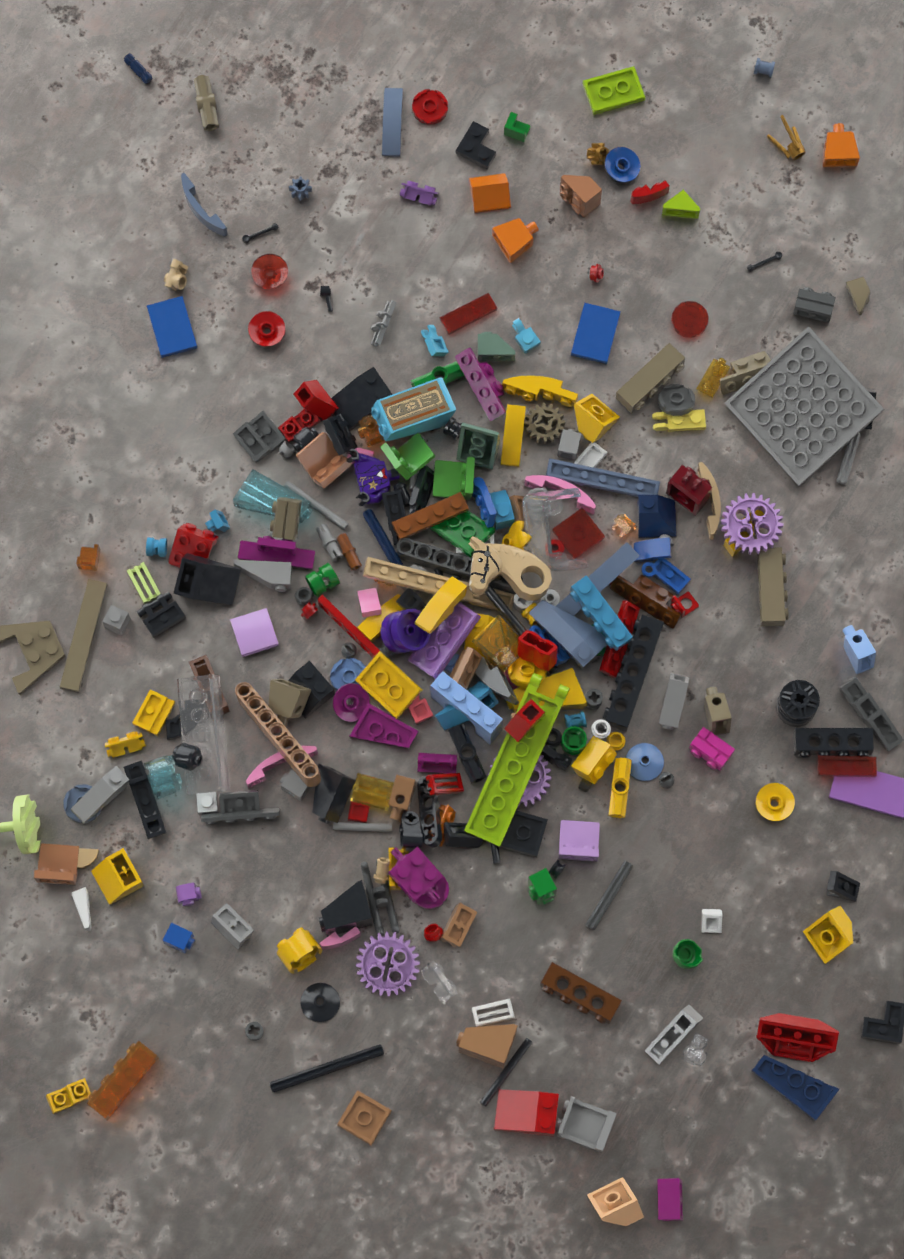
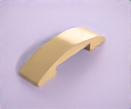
(712, 521)

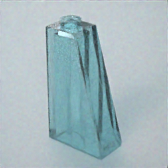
(260, 492)

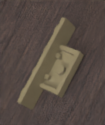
(743, 371)

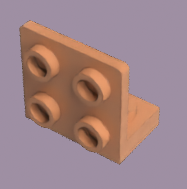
(322, 460)
(57, 864)

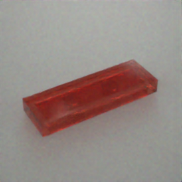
(468, 313)
(847, 766)

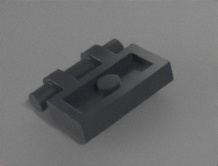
(340, 434)
(162, 619)

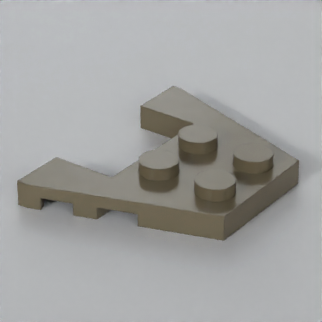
(39, 647)

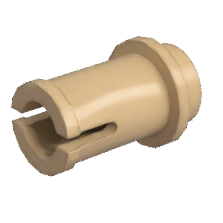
(381, 875)

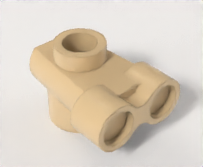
(176, 277)

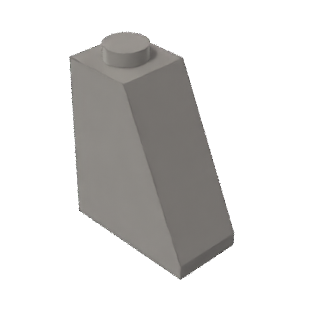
(674, 701)

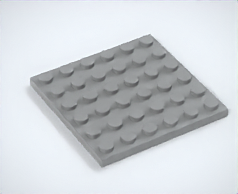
(804, 406)

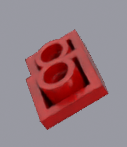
(644, 194)
(295, 424)

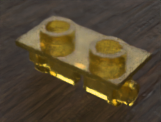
(710, 381)

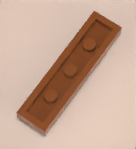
(430, 516)

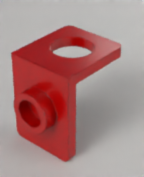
(678, 607)

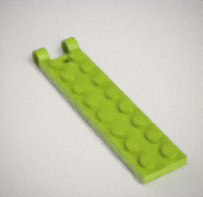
(513, 769)

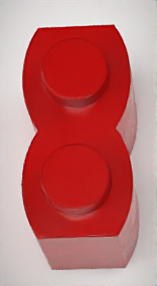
(537, 650)

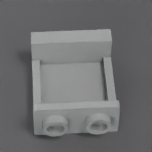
(585, 1124)

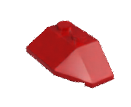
(796, 1037)

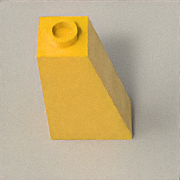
(574, 700)

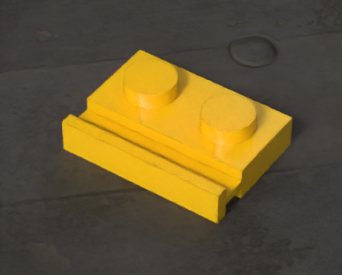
(153, 712)

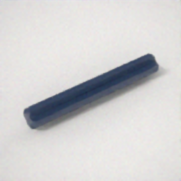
(381, 537)

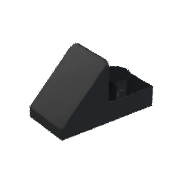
(842, 886)

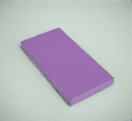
(445, 641)
(876, 793)

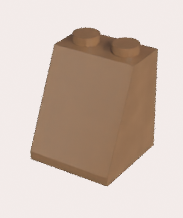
(488, 1043)

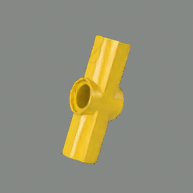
(618, 799)

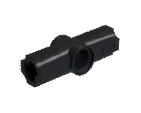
(471, 764)

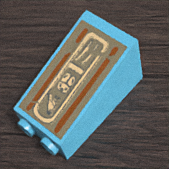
(414, 410)

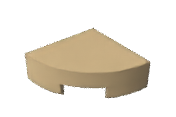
(86, 857)

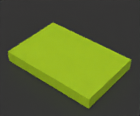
(613, 90)

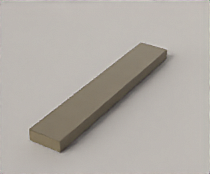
(83, 635)

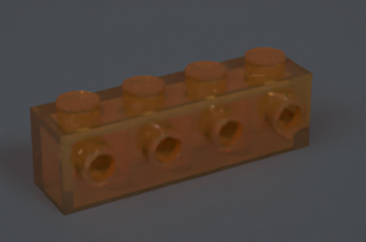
(122, 1080)

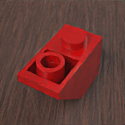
(315, 399)
(524, 720)

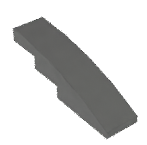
(871, 714)

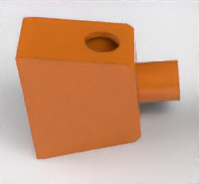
(840, 148)
(514, 237)

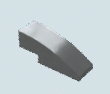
(496, 681)

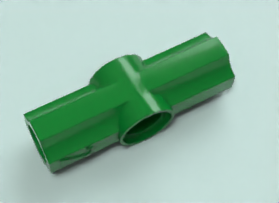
(450, 373)

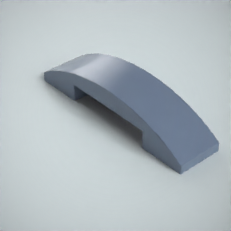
(392, 122)
(213, 222)

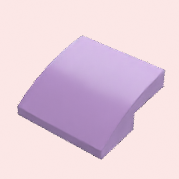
(254, 632)

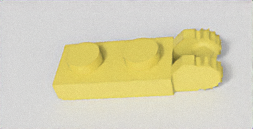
(692, 421)

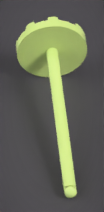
(24, 824)

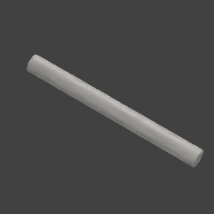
(319, 507)

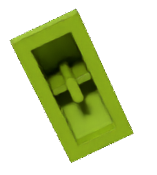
(681, 206)

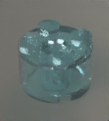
(163, 776)

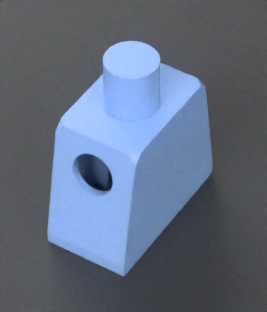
(858, 649)

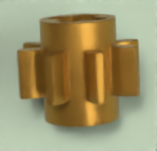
(597, 153)

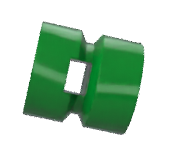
(318, 585)
(573, 741)

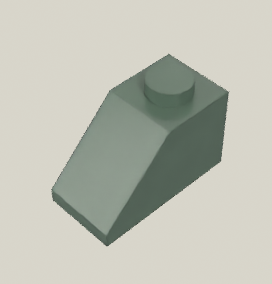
(494, 348)

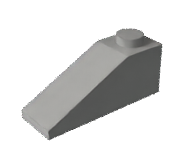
(271, 574)
(100, 794)
(674, 1034)

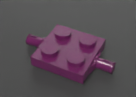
(415, 874)

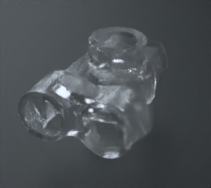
(694, 1052)

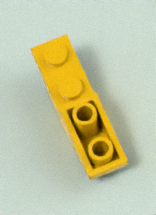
(532, 386)

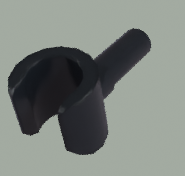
(326, 291)

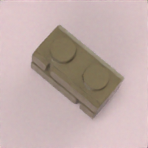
(286, 518)

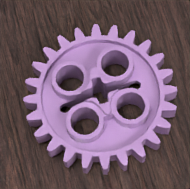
(768, 521)
(535, 788)
(370, 959)

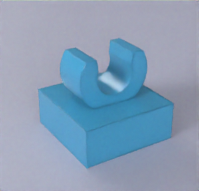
(217, 522)

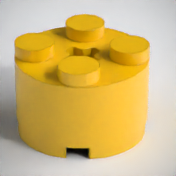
(298, 950)

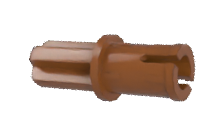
(349, 552)

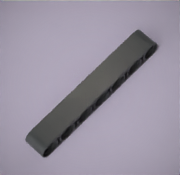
(447, 567)

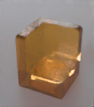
(89, 558)

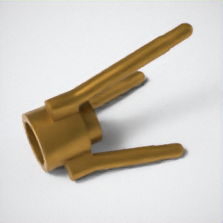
(795, 149)

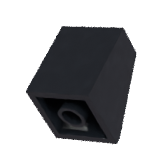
(346, 911)

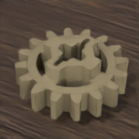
(546, 430)

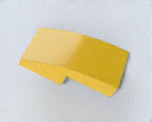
(68, 1096)

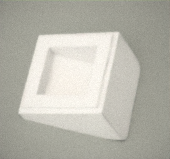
(711, 921)

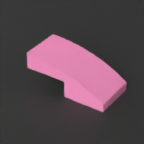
(369, 602)
(335, 941)

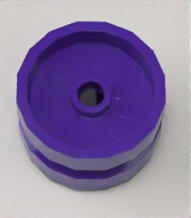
(401, 633)

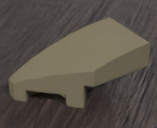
(859, 292)

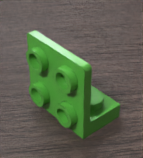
(410, 456)
(453, 478)

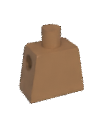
(402, 787)

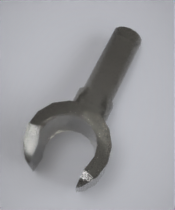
(585, 785)

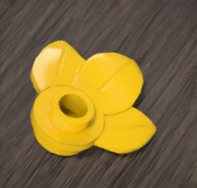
(516, 536)

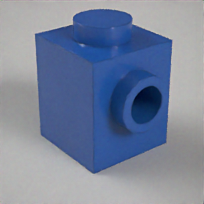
(179, 938)

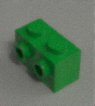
(541, 887)

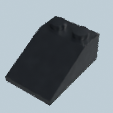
(359, 397)

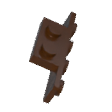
(648, 597)

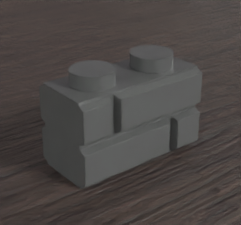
(814, 304)

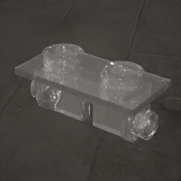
(436, 974)

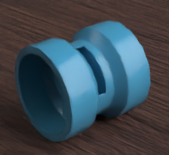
(156, 547)

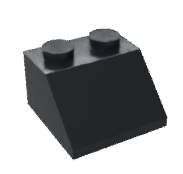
(320, 688)

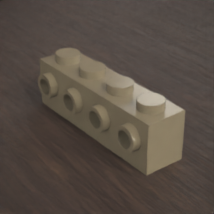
(650, 378)
(771, 587)

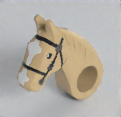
(509, 562)

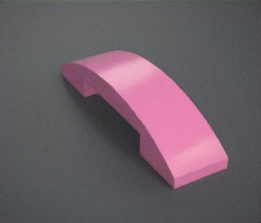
(553, 483)
(257, 775)

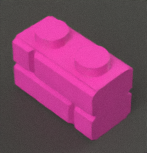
(711, 749)

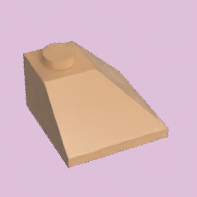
(616, 1203)

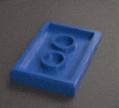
(172, 326)
(595, 333)

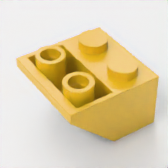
(117, 876)

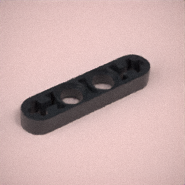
(426, 812)

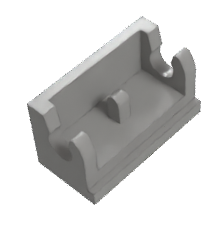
(231, 926)

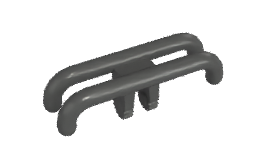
(379, 898)

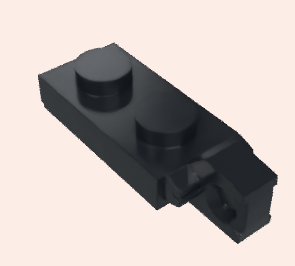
(552, 756)

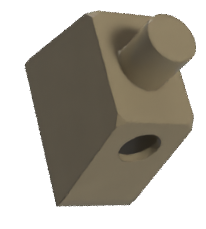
(287, 699)
(717, 712)

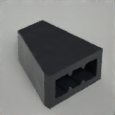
(331, 794)

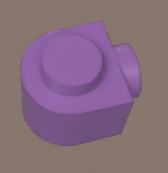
(188, 894)

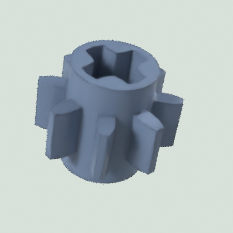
(300, 183)

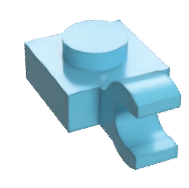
(526, 337)
(435, 343)

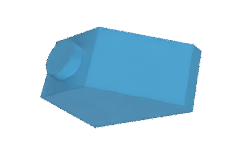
(503, 507)

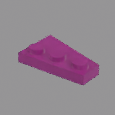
(383, 728)

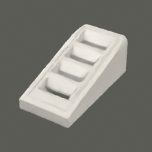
(81, 900)

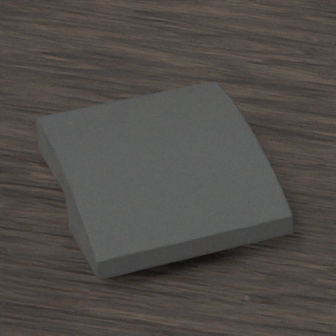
(259, 436)

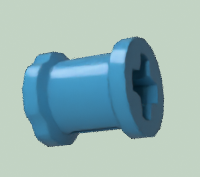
(575, 720)

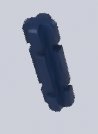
(138, 68)

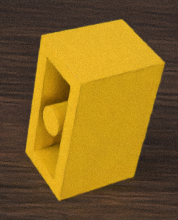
(594, 760)

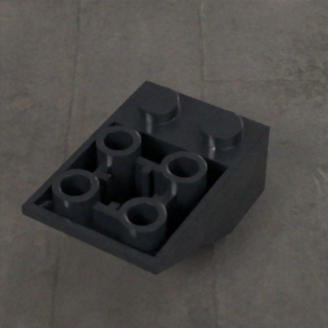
(207, 580)

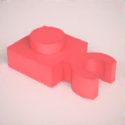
(420, 710)

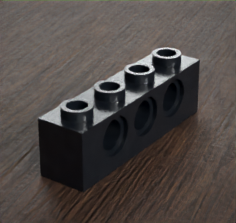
(862, 736)

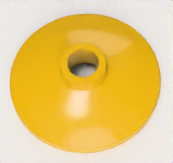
(778, 793)

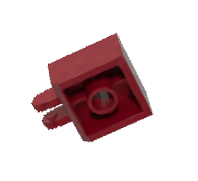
(689, 489)

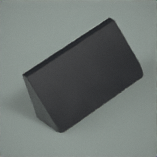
(456, 836)

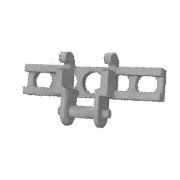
(381, 327)

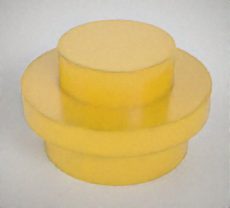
(616, 740)

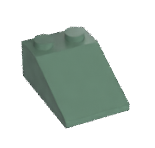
(478, 443)

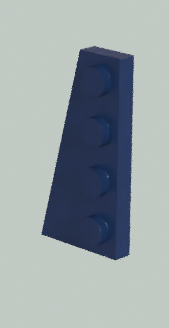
(800, 1089)

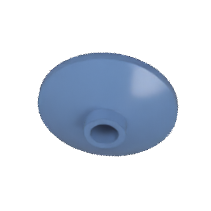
(645, 771)

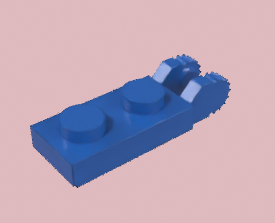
(484, 501)

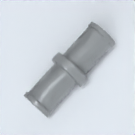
(329, 542)

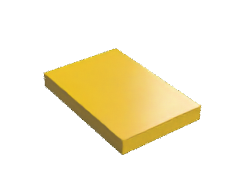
(388, 685)

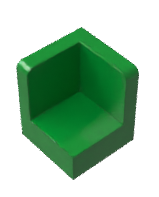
(516, 129)

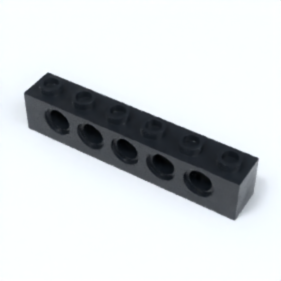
(652, 628)

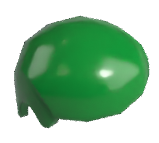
(687, 954)

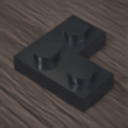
(472, 148)
(888, 1029)

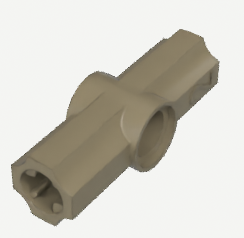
(206, 103)

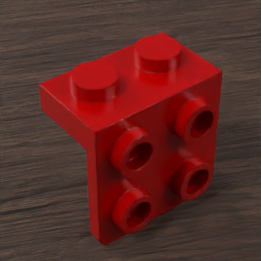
(191, 541)

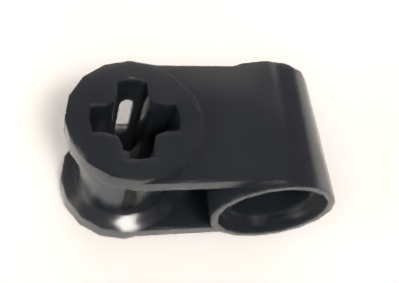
(410, 831)

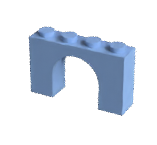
(448, 691)

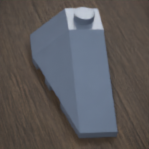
(574, 636)

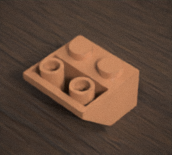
(581, 193)

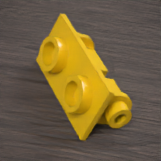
(117, 745)

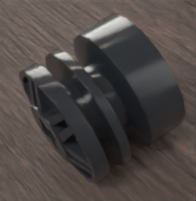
(794, 712)

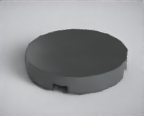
(676, 400)

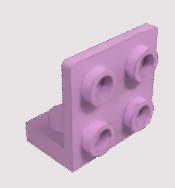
(579, 840)

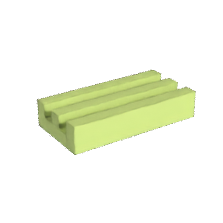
(136, 569)

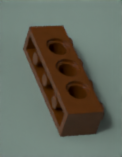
(556, 973)

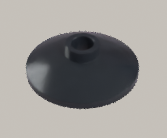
(321, 1012)

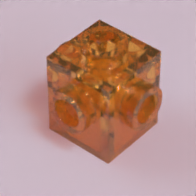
(369, 431)

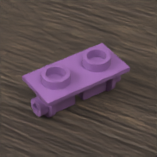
(426, 194)

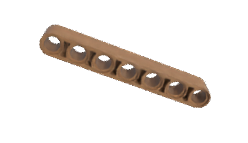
(281, 741)

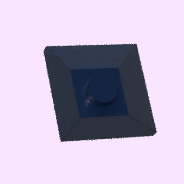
(656, 516)

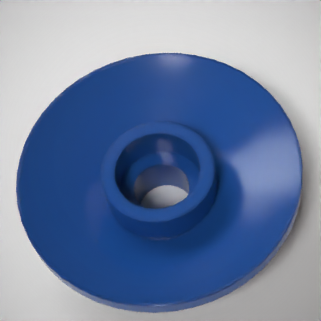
(626, 158)

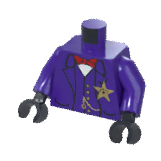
(371, 477)

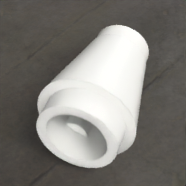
(601, 725)

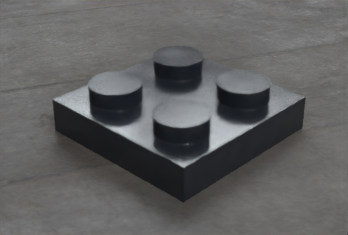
(525, 834)

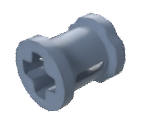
(764, 67)

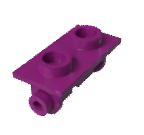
(437, 763)

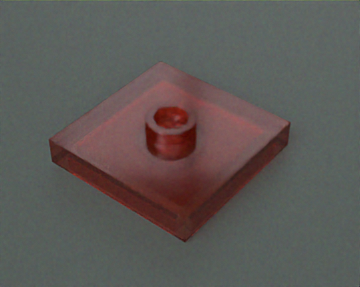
(578, 533)

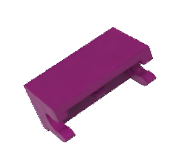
(670, 1199)

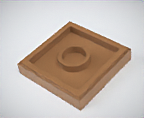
(364, 1117)

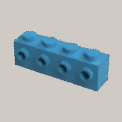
(601, 613)

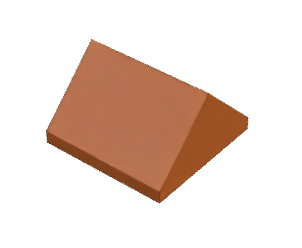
(490, 192)

